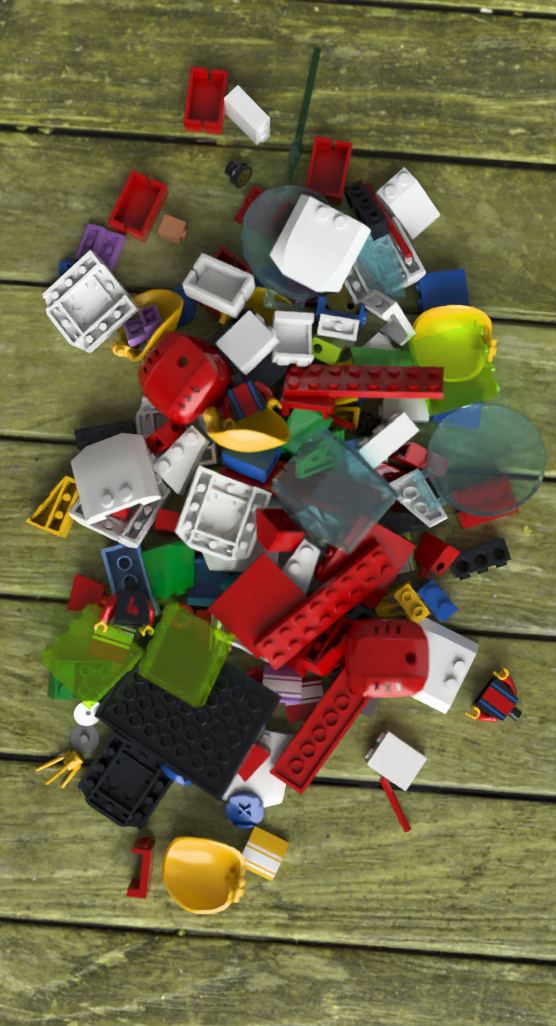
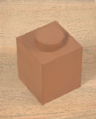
(173, 229)

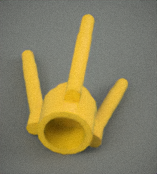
(384, 607)
(72, 761)

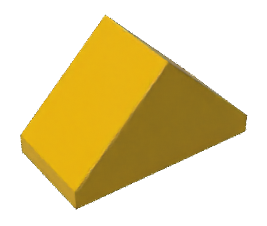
(348, 413)

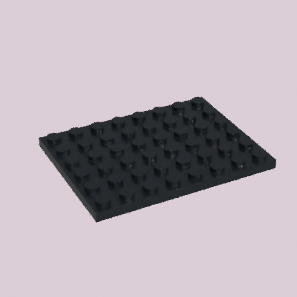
(199, 742)

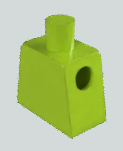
(331, 349)

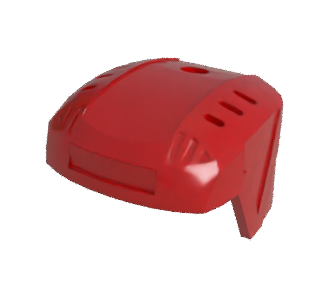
(168, 382)
(386, 658)

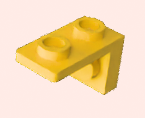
(411, 603)

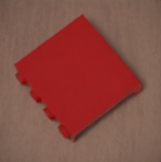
(395, 546)
(256, 602)

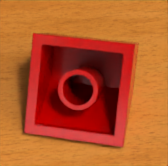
(277, 530)

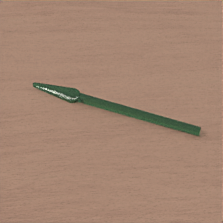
(297, 148)

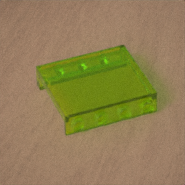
(465, 364)
(185, 655)
(88, 659)

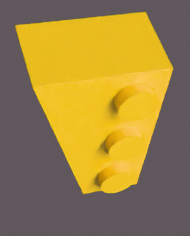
(54, 512)

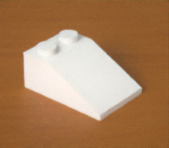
(408, 202)

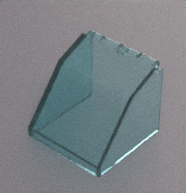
(333, 491)

